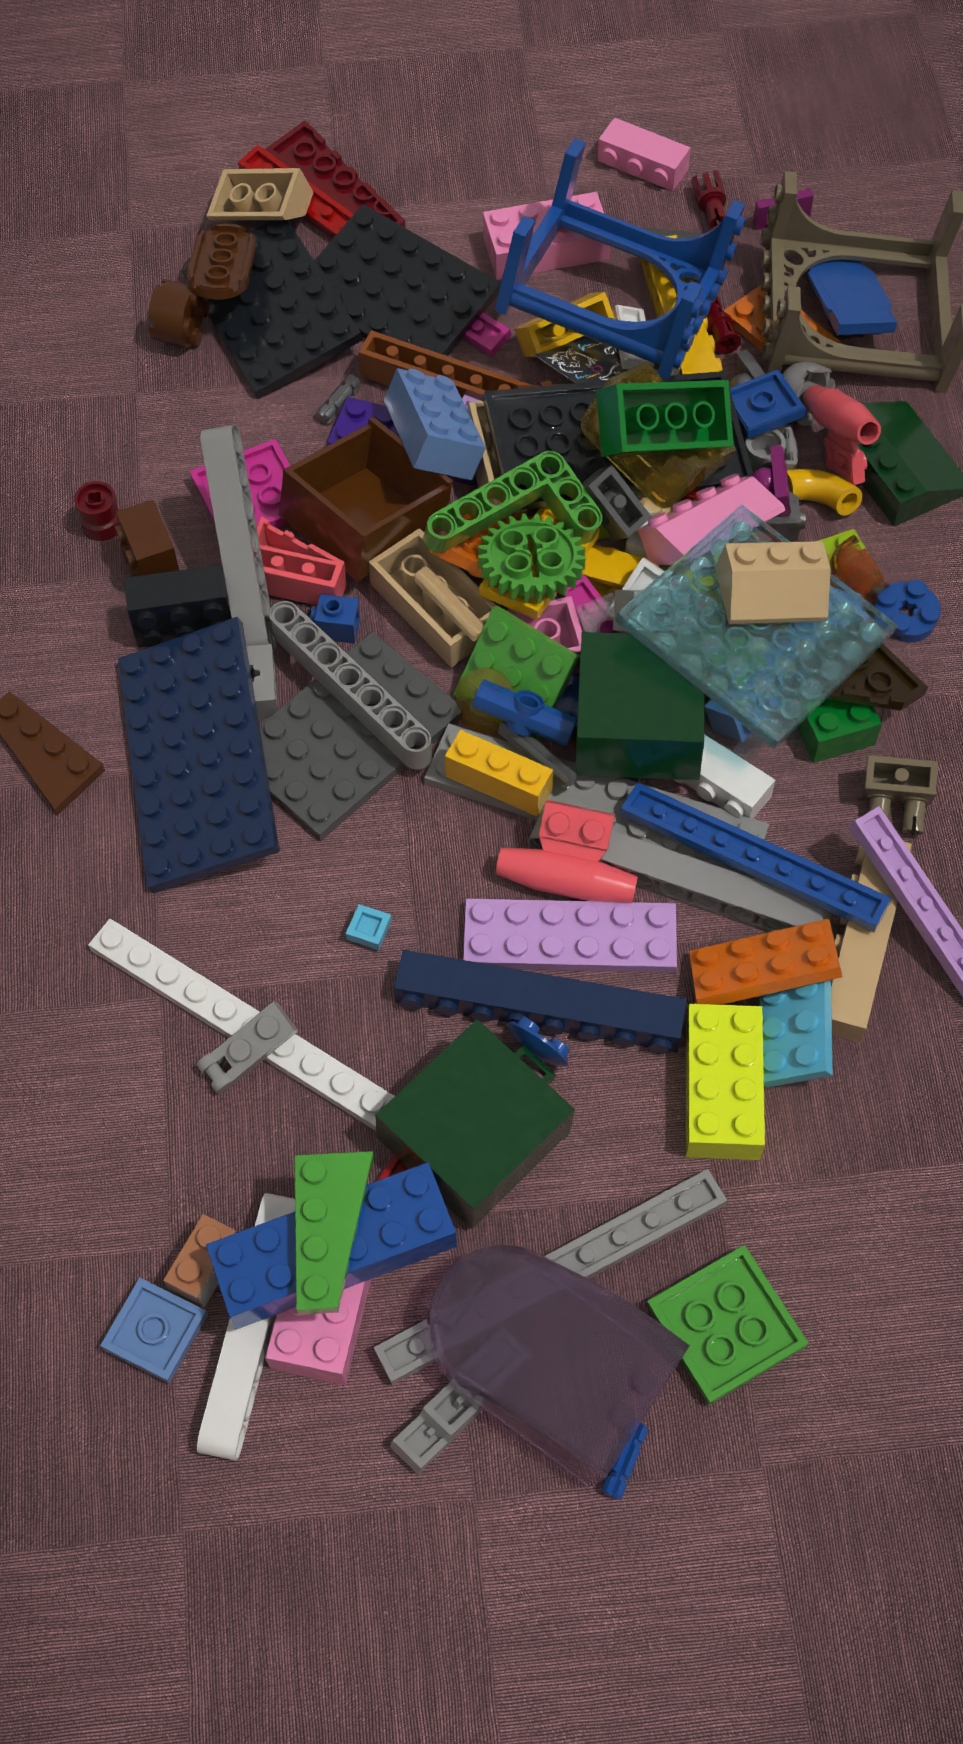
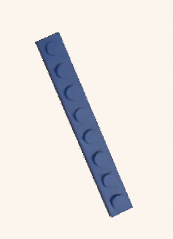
(756, 857)

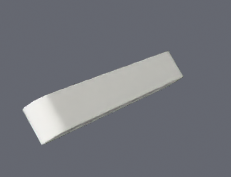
(239, 1368)

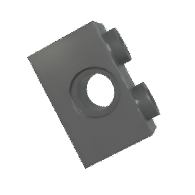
(618, 504)

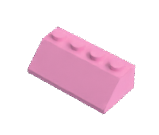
(675, 533)

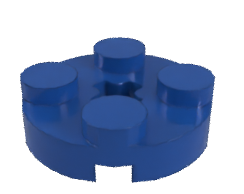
(915, 597)

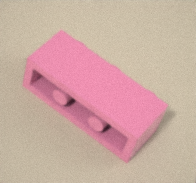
(643, 154)

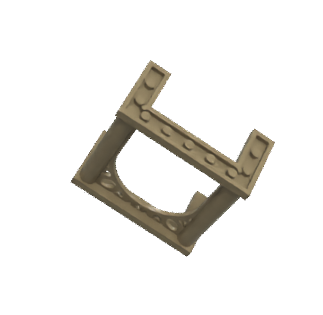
(795, 341)

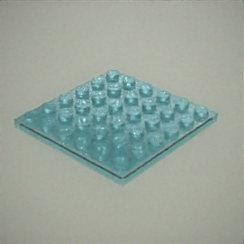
(757, 671)

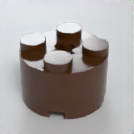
(177, 314)

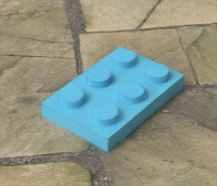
(797, 1034)

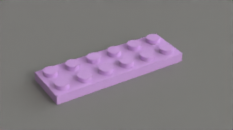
(571, 935)

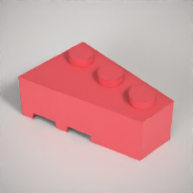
(296, 569)

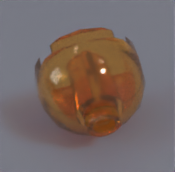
(857, 569)

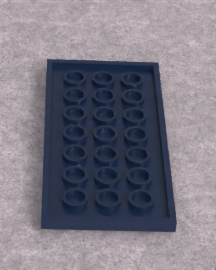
(197, 756)

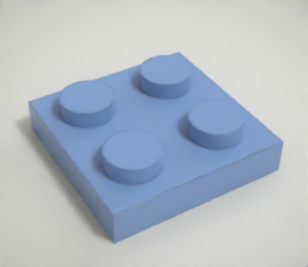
(154, 1330)

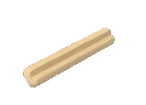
(449, 603)

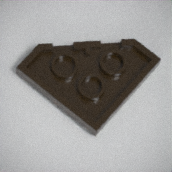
(881, 683)

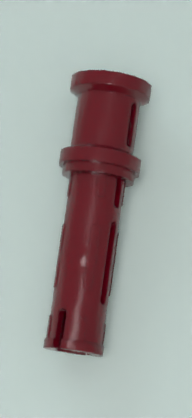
(721, 328)

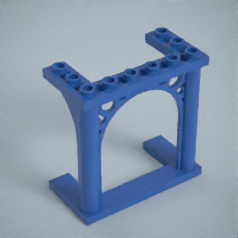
(656, 340)

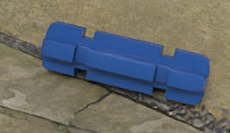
(615, 1482)

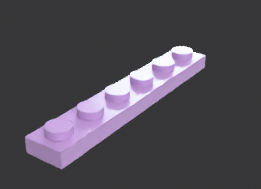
(912, 891)

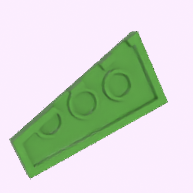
(327, 1218)

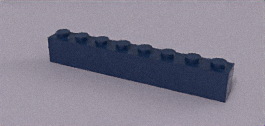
(547, 1000)

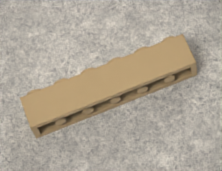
(860, 959)

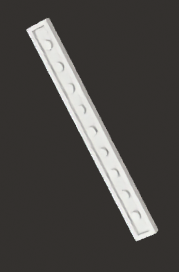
(229, 1014)

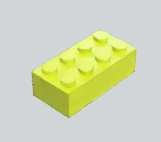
(724, 1082)

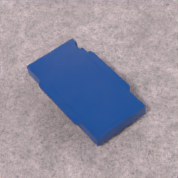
(851, 298)

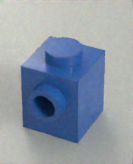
(337, 617)

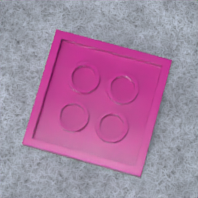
(265, 475)

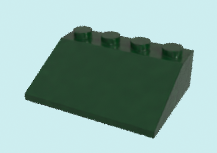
(907, 465)

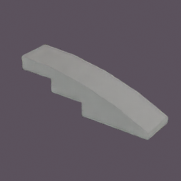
(435, 1427)

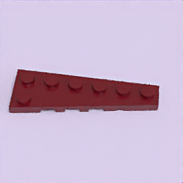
(325, 169)

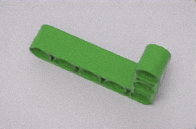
(513, 499)

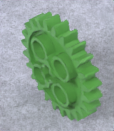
(508, 561)

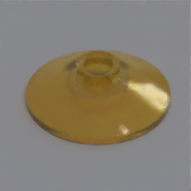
(465, 695)

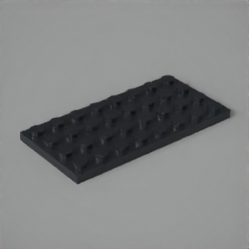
(549, 419)

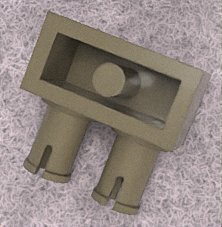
(901, 781)

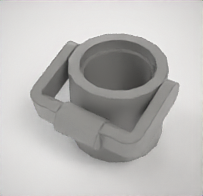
(759, 447)

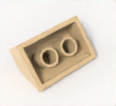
(260, 195)
(774, 582)

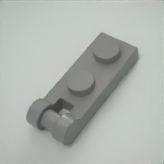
(248, 1047)

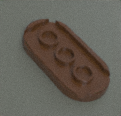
(221, 262)

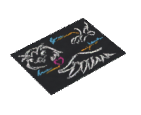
(585, 360)

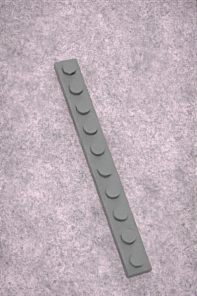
(586, 1255)

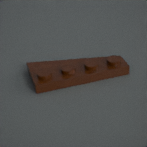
(49, 756)

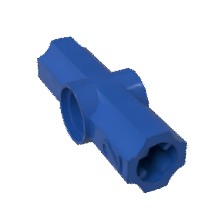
(524, 712)

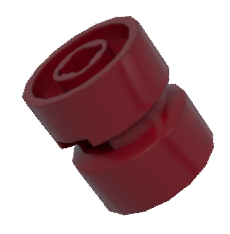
(97, 510)

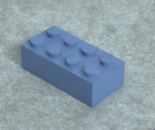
(434, 424)

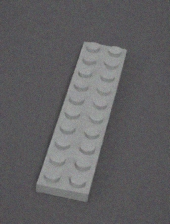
(590, 792)

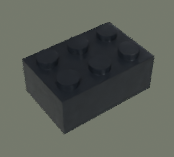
(175, 603)

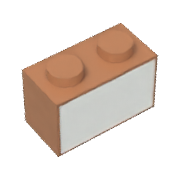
(192, 1271)

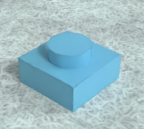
(368, 927)

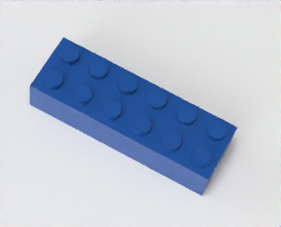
(396, 1227)

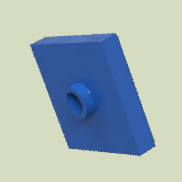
(766, 404)

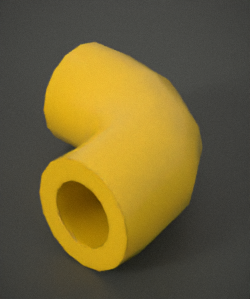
(825, 489)

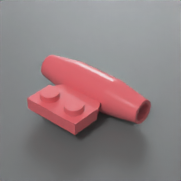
(847, 425)
(569, 862)

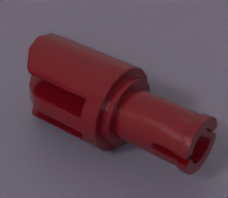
(712, 198)

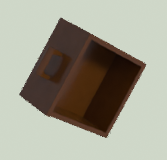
(360, 496)

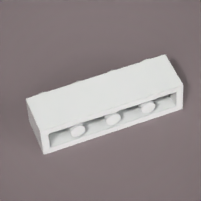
(731, 781)

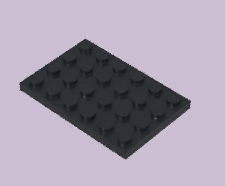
(404, 283)
(285, 316)

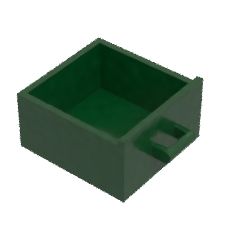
(635, 713)
(476, 1121)

